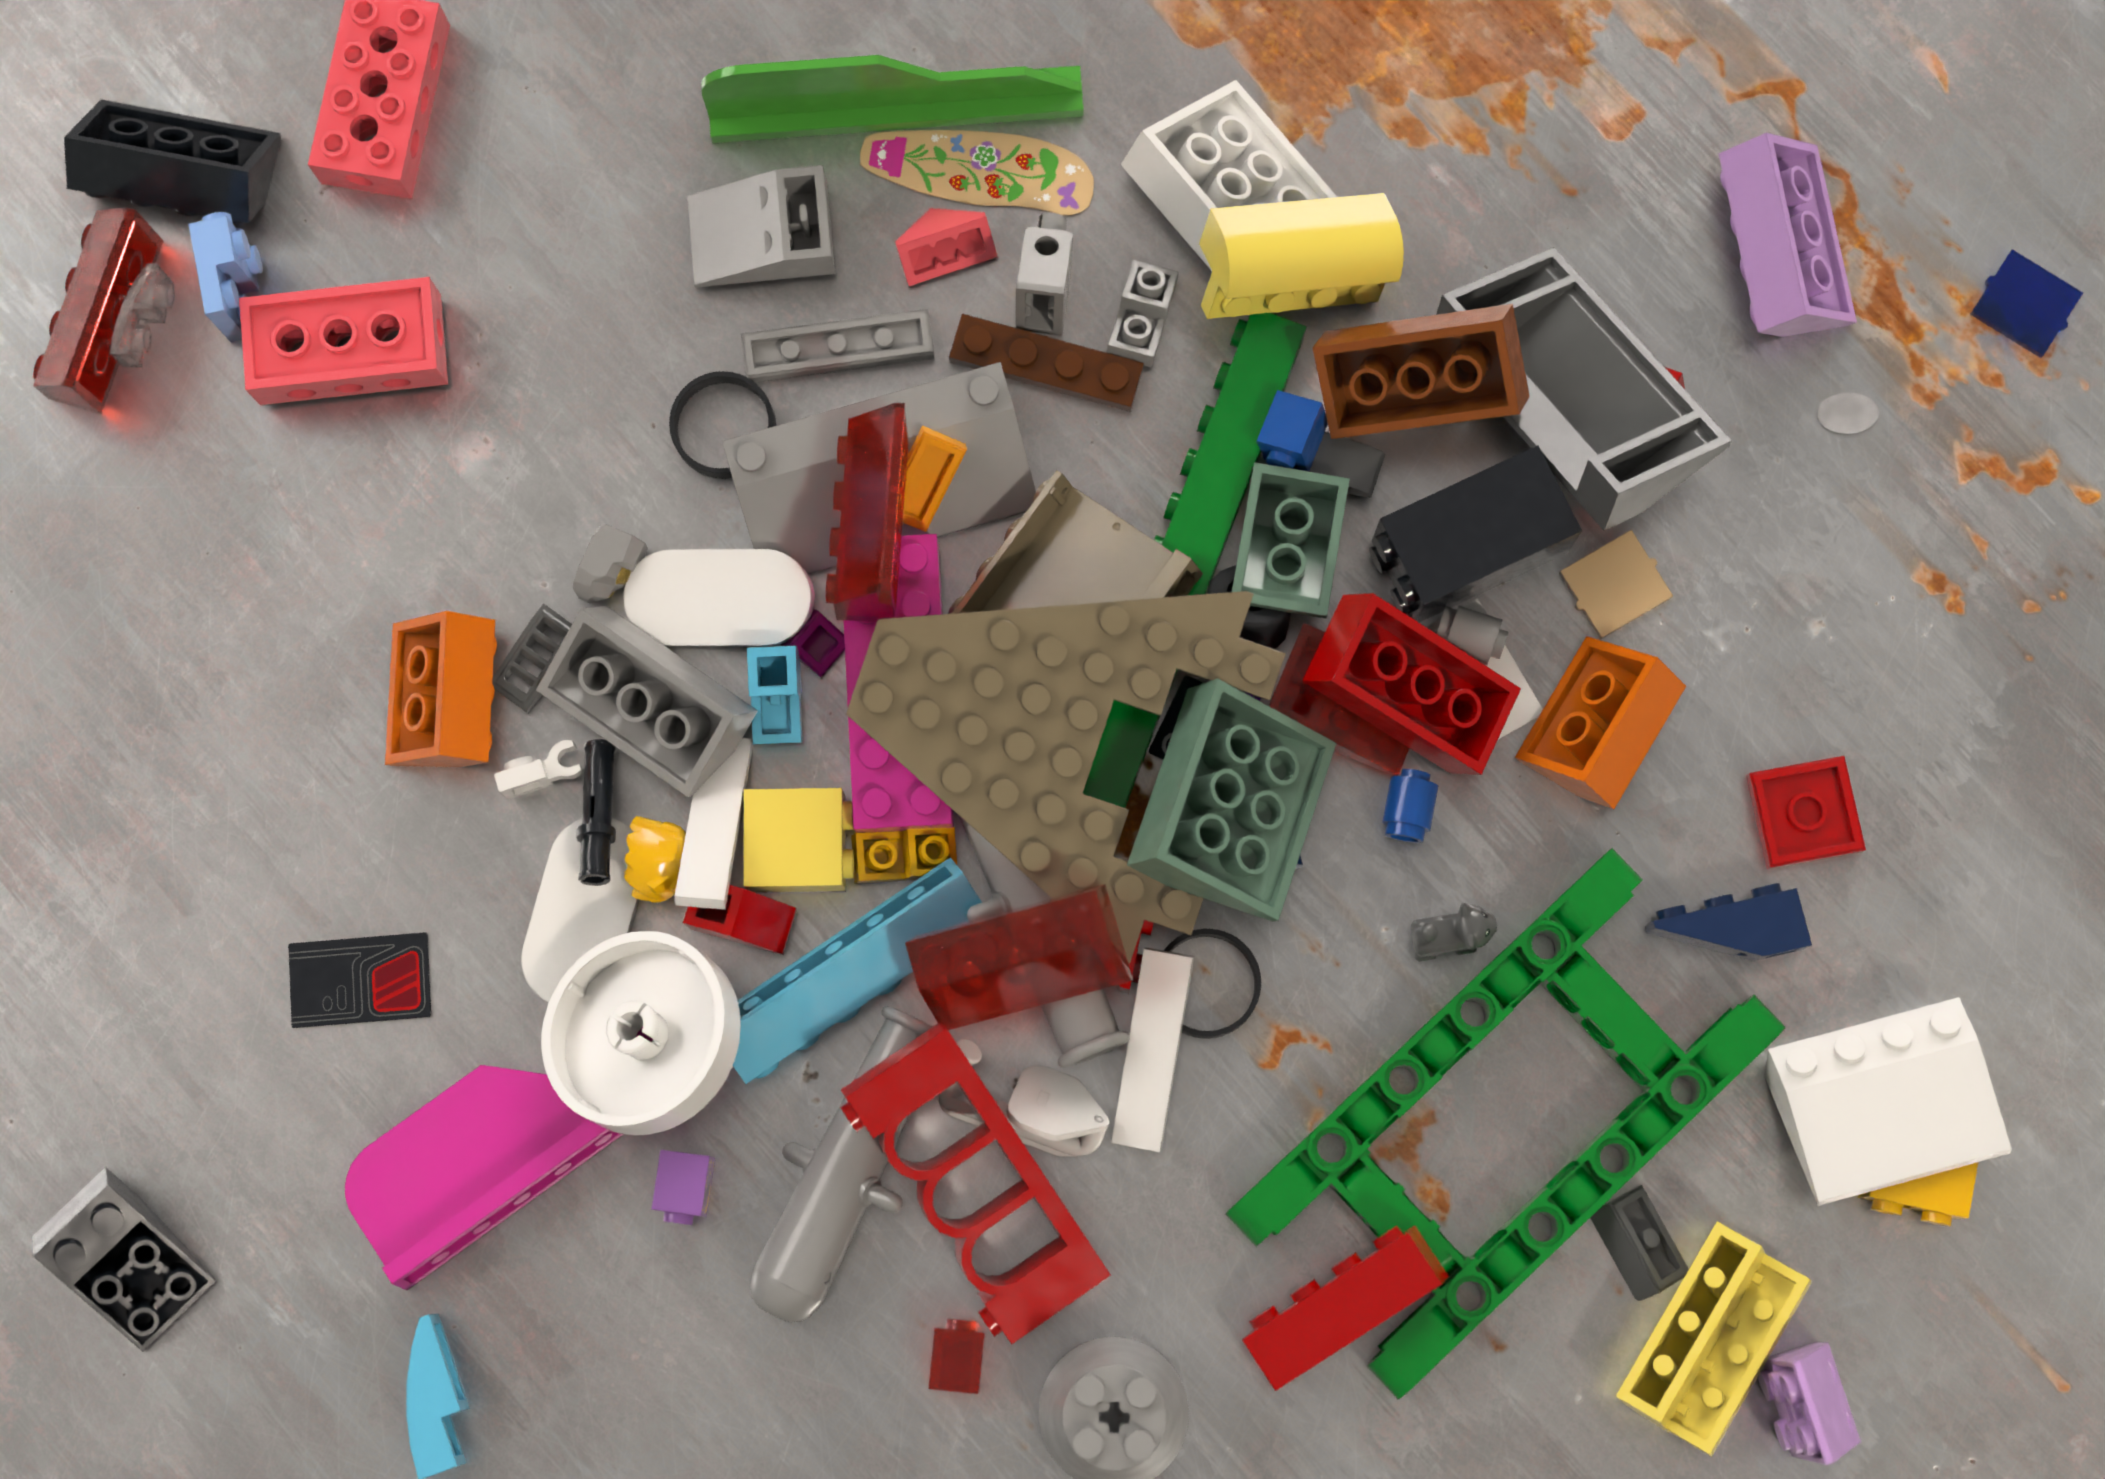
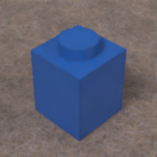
(1292, 431)

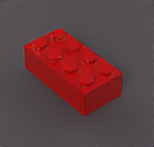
(1411, 684)

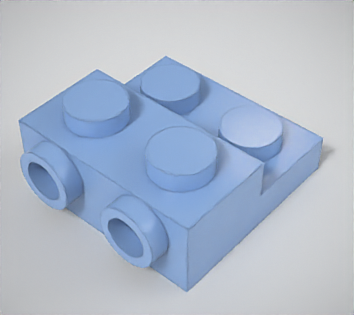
(224, 270)

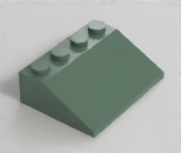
(1232, 801)

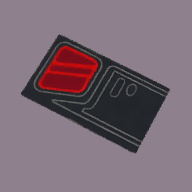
(359, 980)

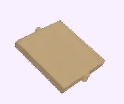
(1616, 584)

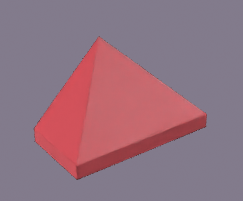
(944, 243)

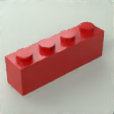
(1345, 1307)

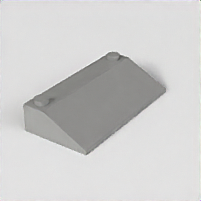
(791, 468)

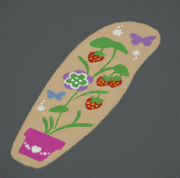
(982, 168)

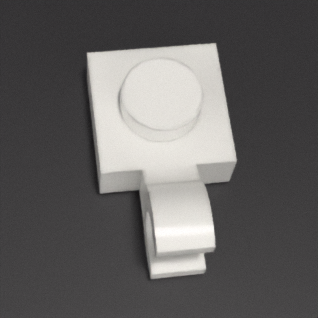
(528, 775)

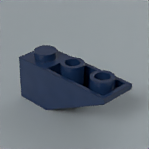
(1749, 929)

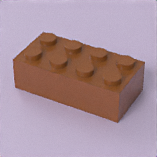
(1421, 371)

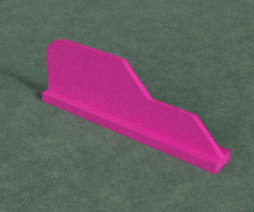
(465, 1167)

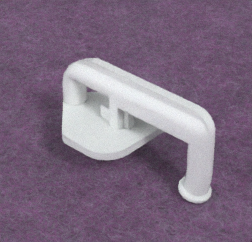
(1044, 1109)

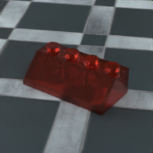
(78, 356)
(871, 515)
(1020, 958)

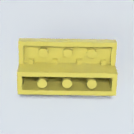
(1300, 255)
(1713, 1339)

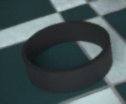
(695, 386)
(1215, 933)

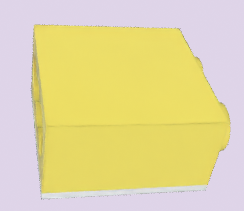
(797, 840)

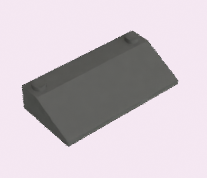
(1598, 398)

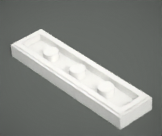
(713, 833)
(1152, 1049)

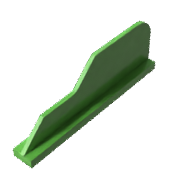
(878, 96)

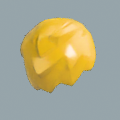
(653, 858)

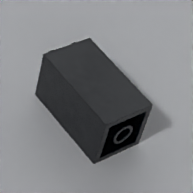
(1474, 535)

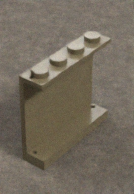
(1074, 554)

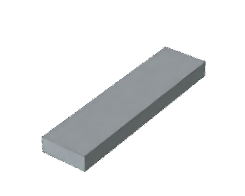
(837, 346)

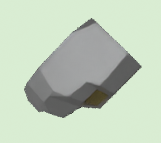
(607, 563)

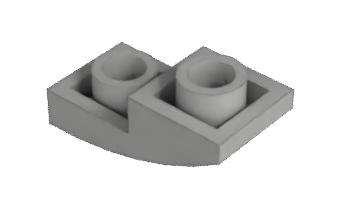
(1142, 312)

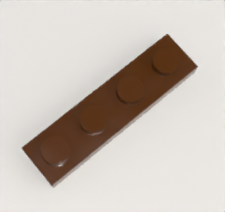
(1047, 362)

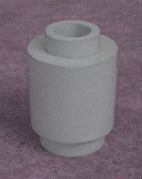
(1473, 633)

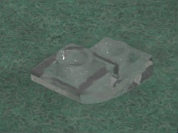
(143, 304)

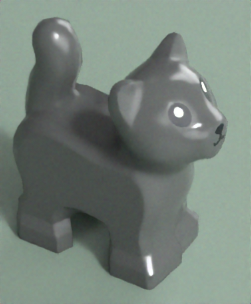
(1452, 932)

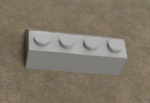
(645, 699)

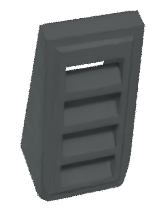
(522, 648)

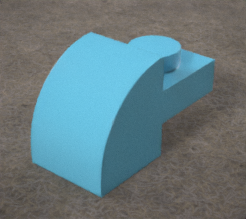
(775, 693)

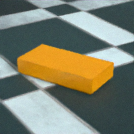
(929, 473)

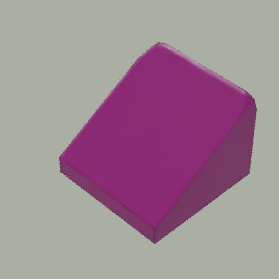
(818, 643)

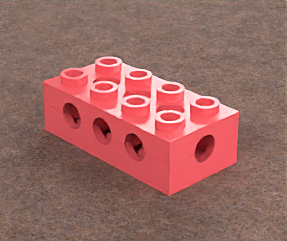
(398, 116)
(326, 316)

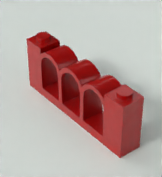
(1044, 1281)

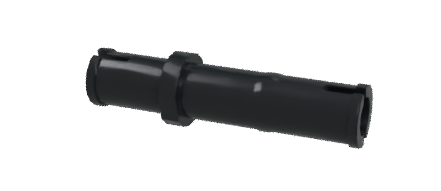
(596, 829)

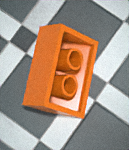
(440, 691)
(1601, 720)

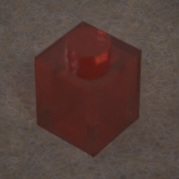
(957, 1357)

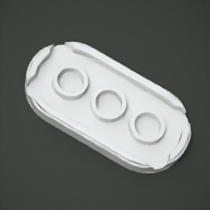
(719, 597)
(572, 915)

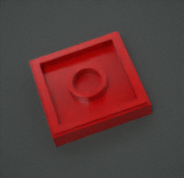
(1805, 812)

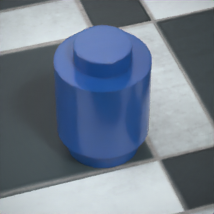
(1410, 806)

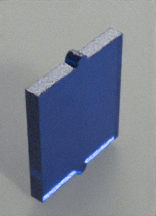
(2026, 303)

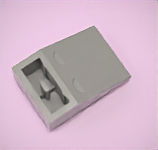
(762, 228)

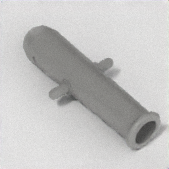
(1081, 1023)
(829, 1199)

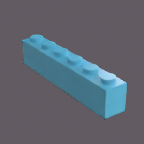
(846, 971)

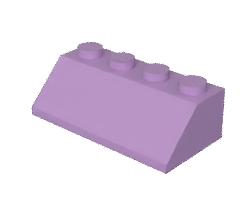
(1786, 236)

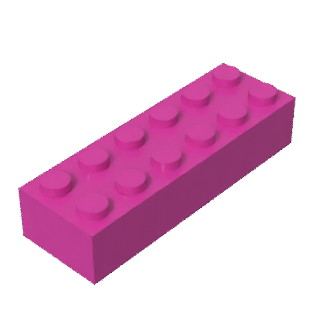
(883, 790)

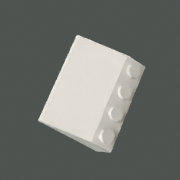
(1218, 157)
(1887, 1101)

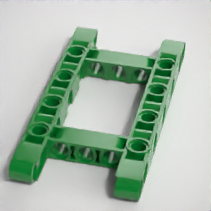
(1579, 1186)

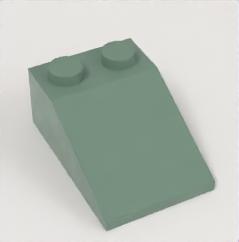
(1291, 539)

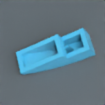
(432, 1398)

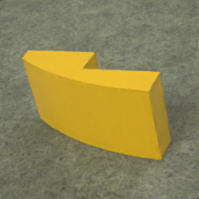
(901, 853)

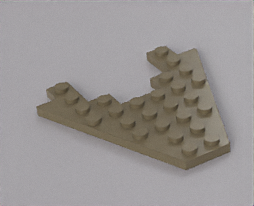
(1011, 712)

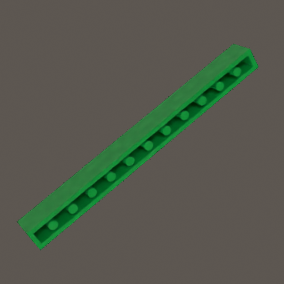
(1206, 510)

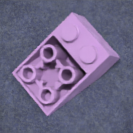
(1809, 1403)

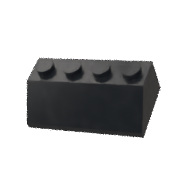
(171, 160)

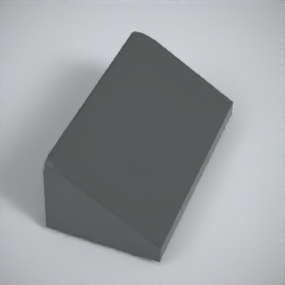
(1639, 1243)

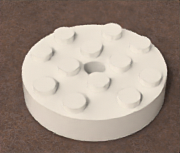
(594, 1024)

